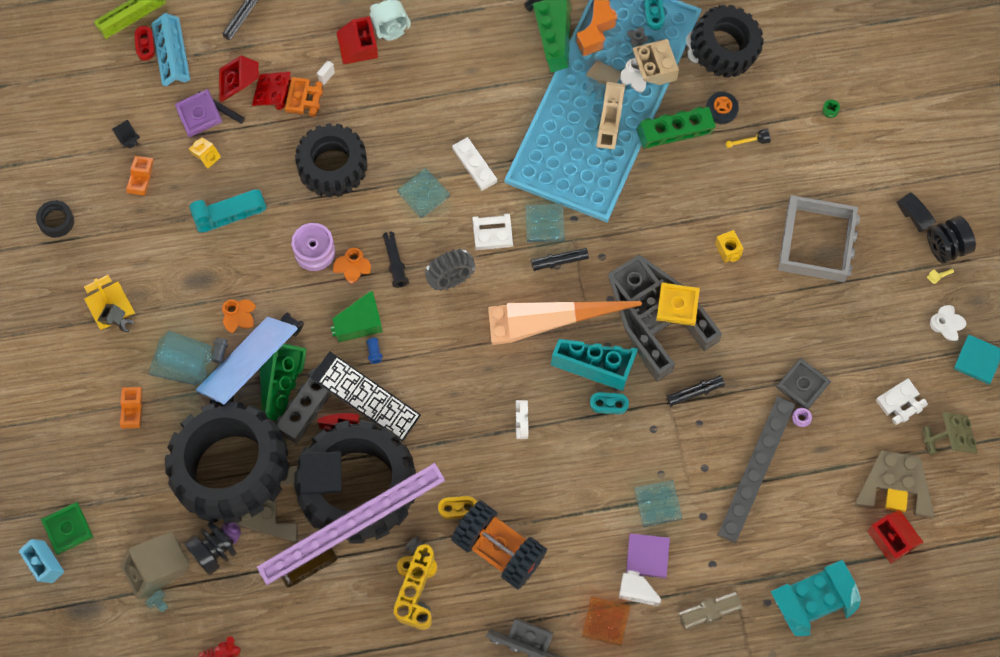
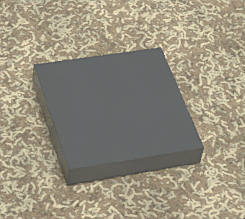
(803, 384)

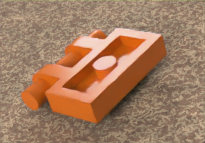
(298, 94)

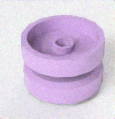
(313, 246)

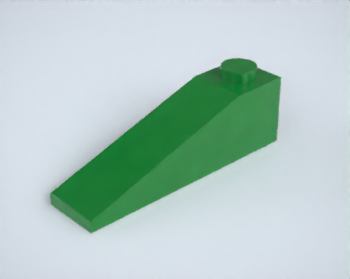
(279, 378)

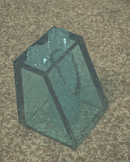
(180, 359)

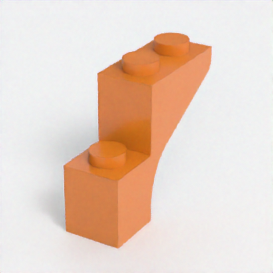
(592, 38)

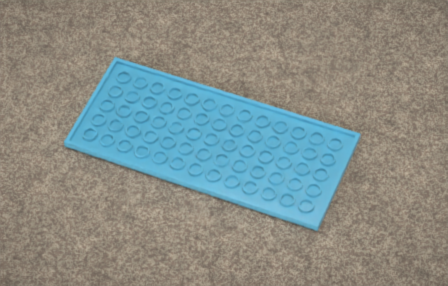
(560, 148)

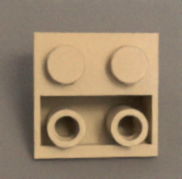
(656, 62)

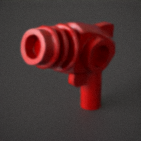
(224, 649)

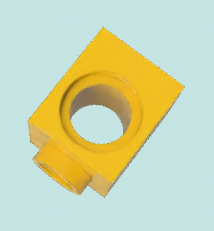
(729, 239)

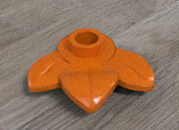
(352, 268)
(240, 316)

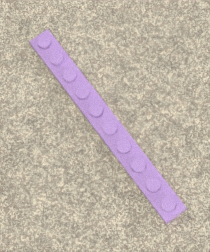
(350, 524)

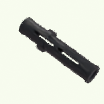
(551, 261)
(704, 387)

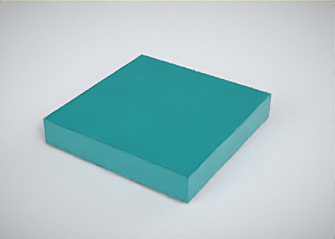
(978, 359)

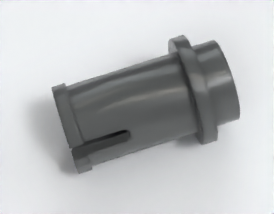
(219, 350)

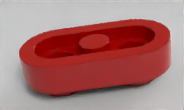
(145, 44)

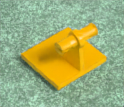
(110, 295)

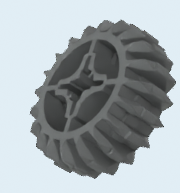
(450, 269)

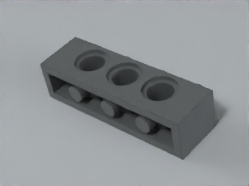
(295, 430)

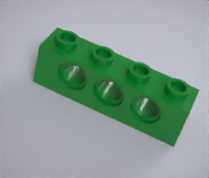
(651, 138)

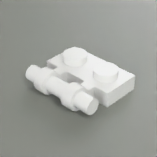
(898, 397)

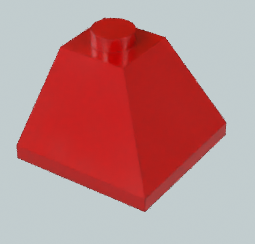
(237, 76)

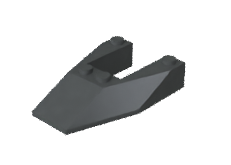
(642, 282)

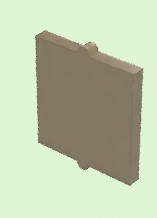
(603, 73)

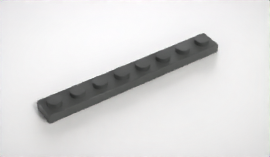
(756, 470)

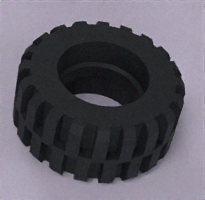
(738, 25)
(327, 139)

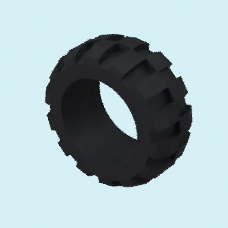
(205, 430)
(358, 439)

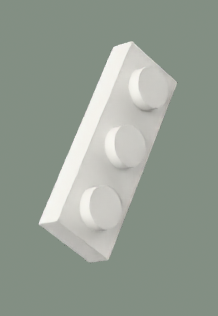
(474, 164)

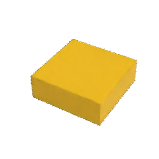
(896, 500)

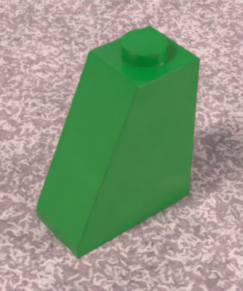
(357, 320)

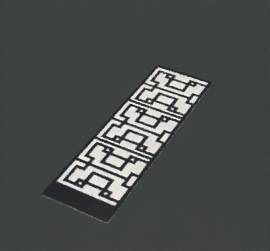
(365, 395)

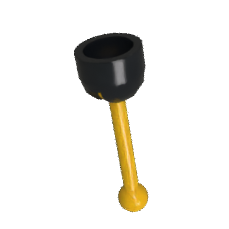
(762, 137)

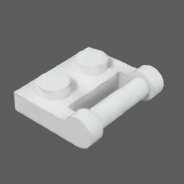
(493, 237)

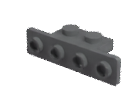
(525, 638)

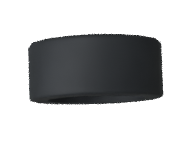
(51, 206)

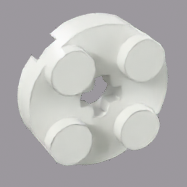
(522, 419)

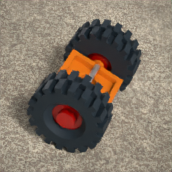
(499, 544)

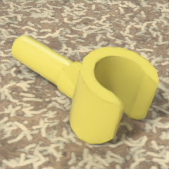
(934, 276)

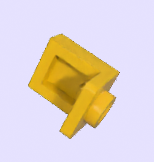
(205, 152)

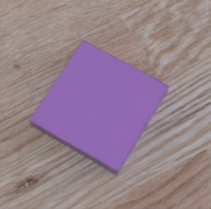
(198, 113)
(648, 555)

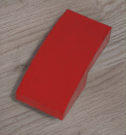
(327, 422)

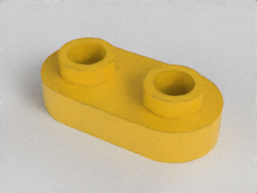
(457, 505)
(417, 574)

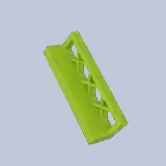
(125, 15)

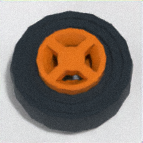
(724, 101)

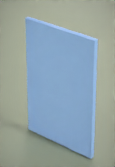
(246, 359)

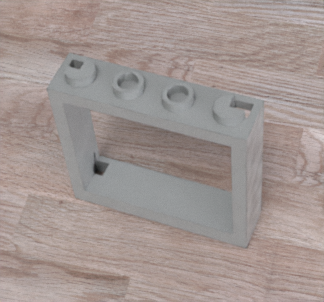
(826, 208)

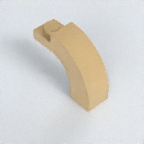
(611, 115)

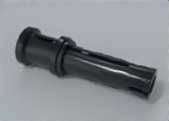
(396, 266)

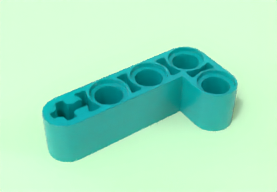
(226, 211)

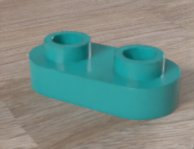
(654, 14)
(609, 401)

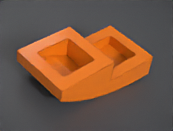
(140, 175)
(131, 407)

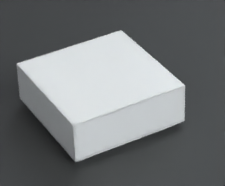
(325, 72)

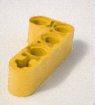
(417, 584)

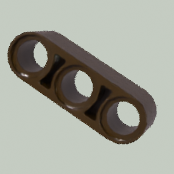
(309, 568)

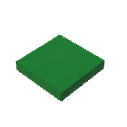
(67, 528)

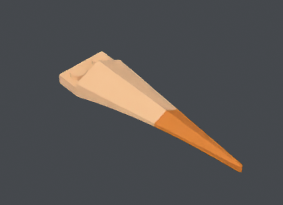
(524, 320)

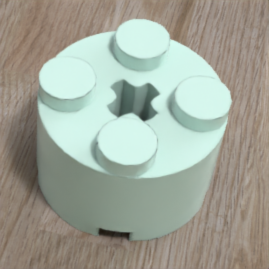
(389, 19)

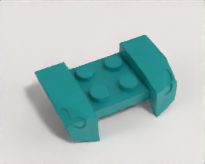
(817, 597)

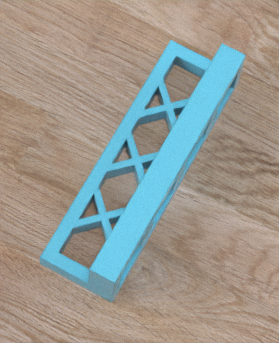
(172, 47)

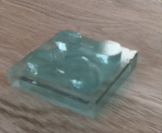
(423, 193)
(545, 223)
(658, 503)

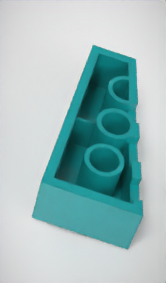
(595, 362)

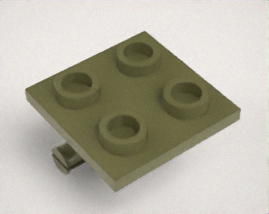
(957, 431)

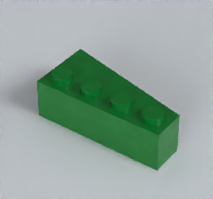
(554, 27)

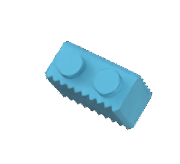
(41, 561)

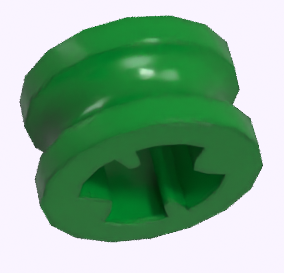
(833, 104)

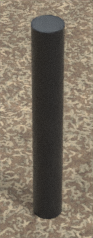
(230, 113)

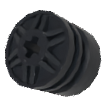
(951, 239)
(210, 548)

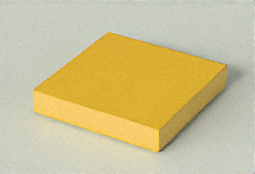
(678, 304)

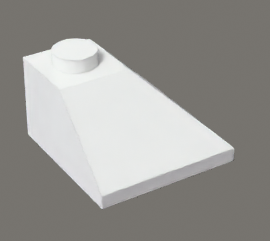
(637, 589)

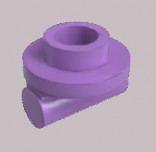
(232, 531)

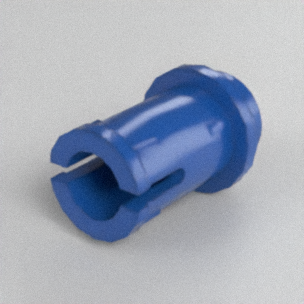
(374, 351)

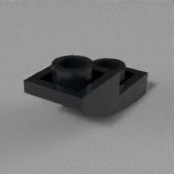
(919, 214)

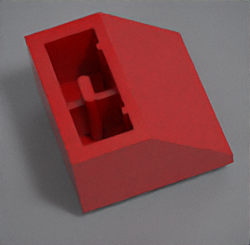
(357, 41)
(894, 536)

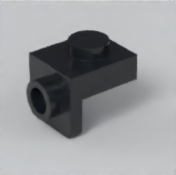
(126, 134)

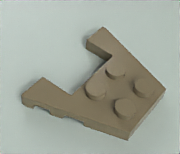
(898, 473)
(266, 520)

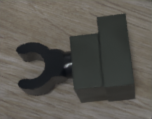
(114, 315)

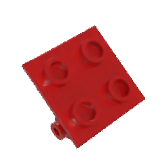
(272, 89)

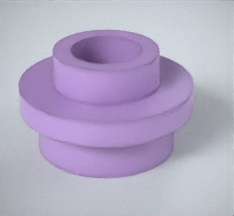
(802, 412)

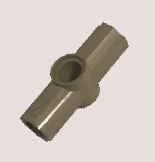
(710, 610)

